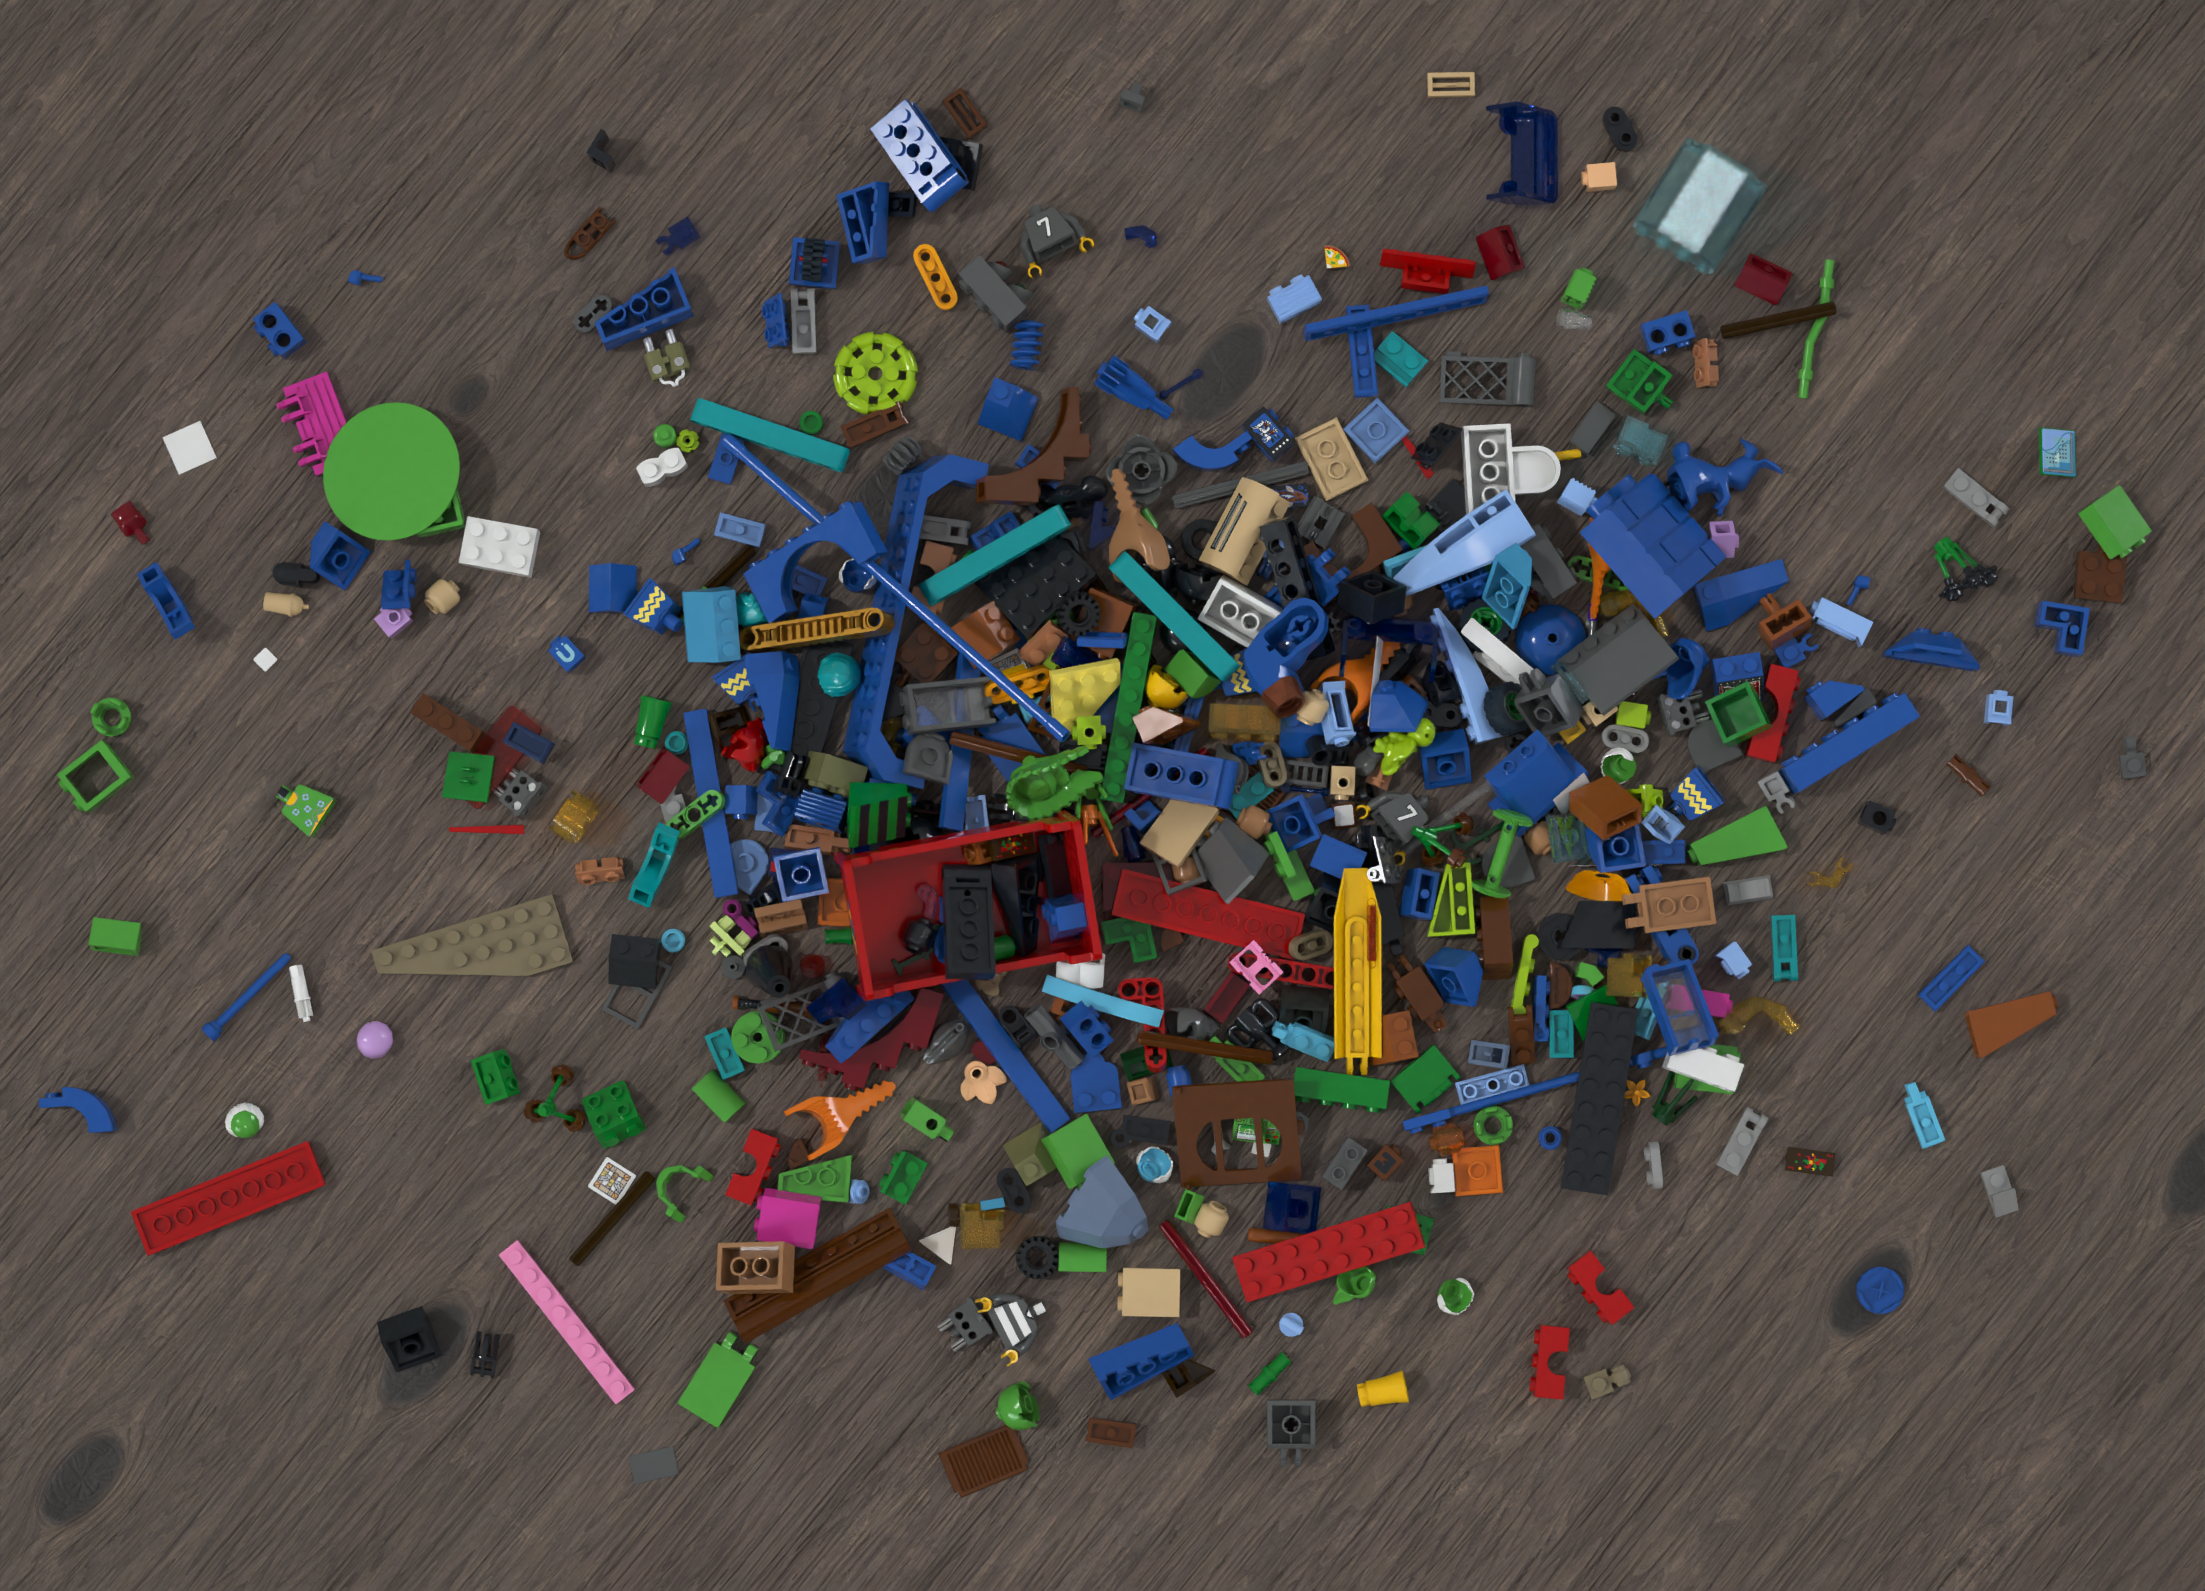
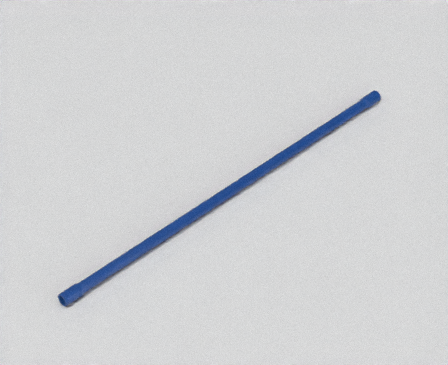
(1051, 724)

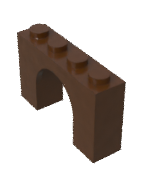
(1379, 540)

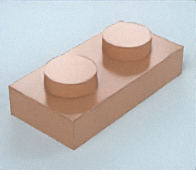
(1042, 643)

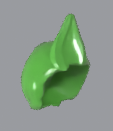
(1354, 1284)

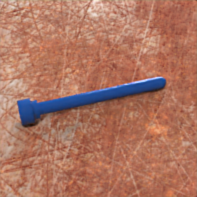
(214, 1028)

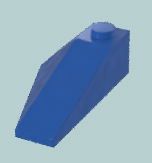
(1734, 594)
(777, 686)
(1295, 734)

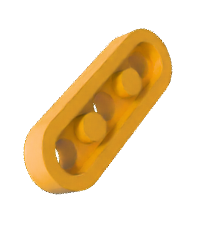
(928, 269)
(1029, 685)

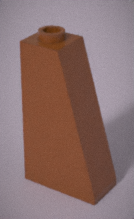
(2003, 1022)

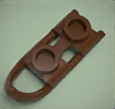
(584, 237)

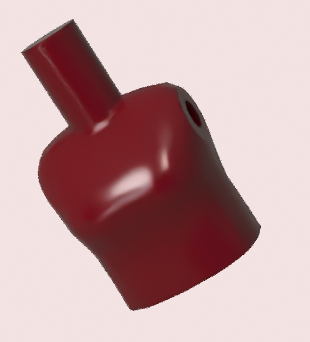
(130, 521)

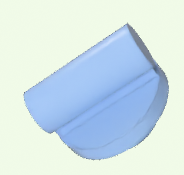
(858, 1191)
(1291, 1324)

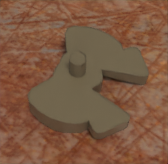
(992, 986)

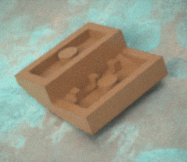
(781, 918)

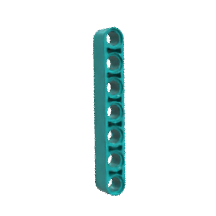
(770, 435)
(994, 555)
(1174, 616)

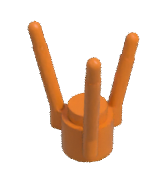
(1088, 818)

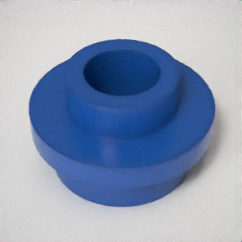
(1557, 1137)

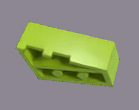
(1454, 904)

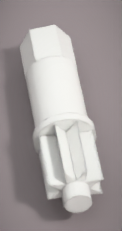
(301, 992)

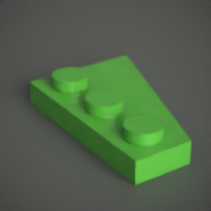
(823, 1179)

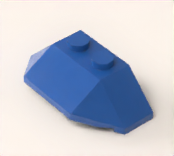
(1934, 650)

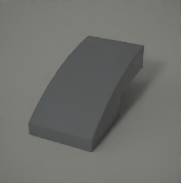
(1591, 428)

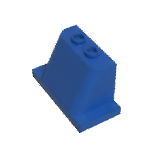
(1532, 778)

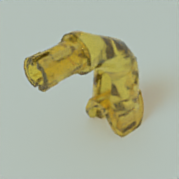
(1614, 602)
(1748, 1008)

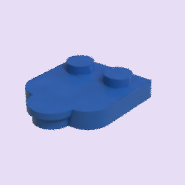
(1095, 1085)

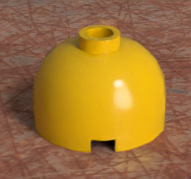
(1163, 689)

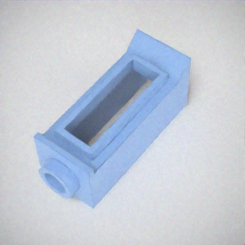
(1840, 620)
(1333, 734)

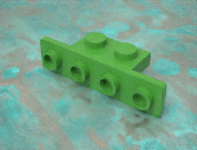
(1288, 866)

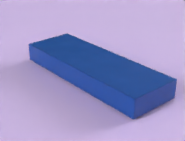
(1951, 977)

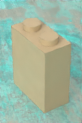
(1149, 1292)

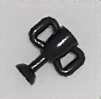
(1254, 1026)

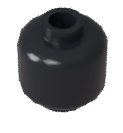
(918, 936)

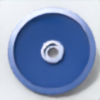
(1533, 635)

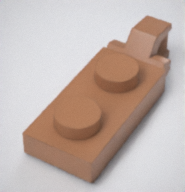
(806, 837)

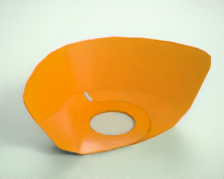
(1593, 887)

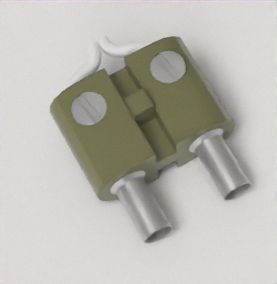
(667, 361)

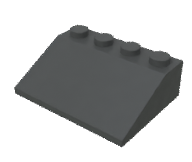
(1618, 659)

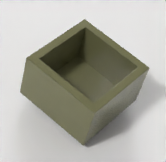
(833, 773)

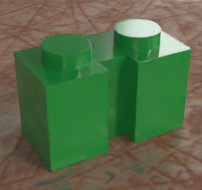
(1410, 521)

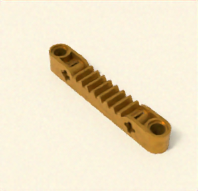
(816, 630)

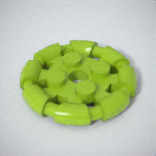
(875, 359)

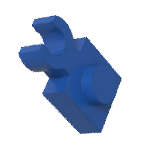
(1792, 651)
(1249, 751)

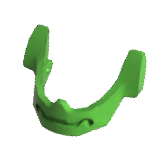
(666, 1176)

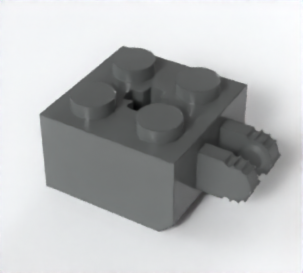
(1547, 703)
(1302, 1434)

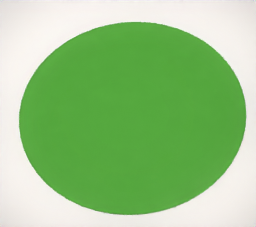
(391, 471)

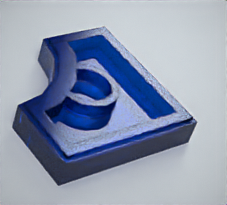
(836, 1002)

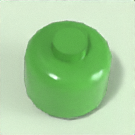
(665, 436)

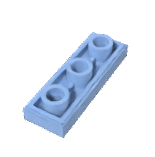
(1478, 1088)

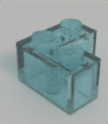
(1639, 441)

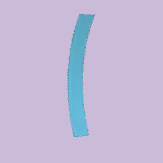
(1102, 1001)

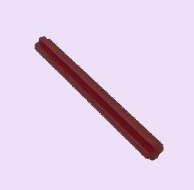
(1205, 1278)

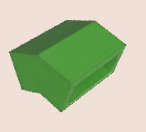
(1588, 973)
(1193, 1208)

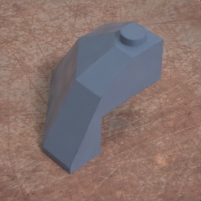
(1103, 1210)

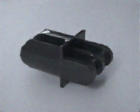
(294, 574)
(792, 770)
(485, 1355)

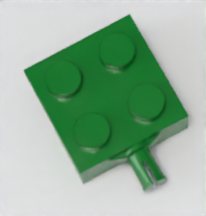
(1640, 382)

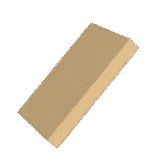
(1331, 459)
(1178, 830)

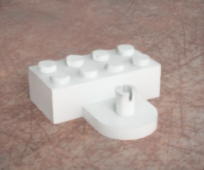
(1495, 465)

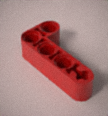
(1154, 1001)

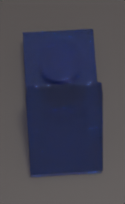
(1099, 533)

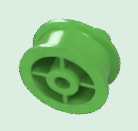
(744, 1038)

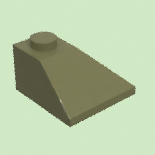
(1030, 1154)

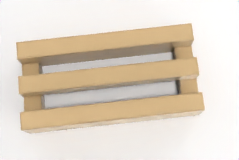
(1451, 75)

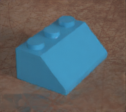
(1509, 583)
(711, 625)

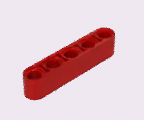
(1296, 967)

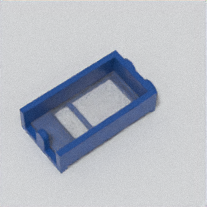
(1679, 1006)

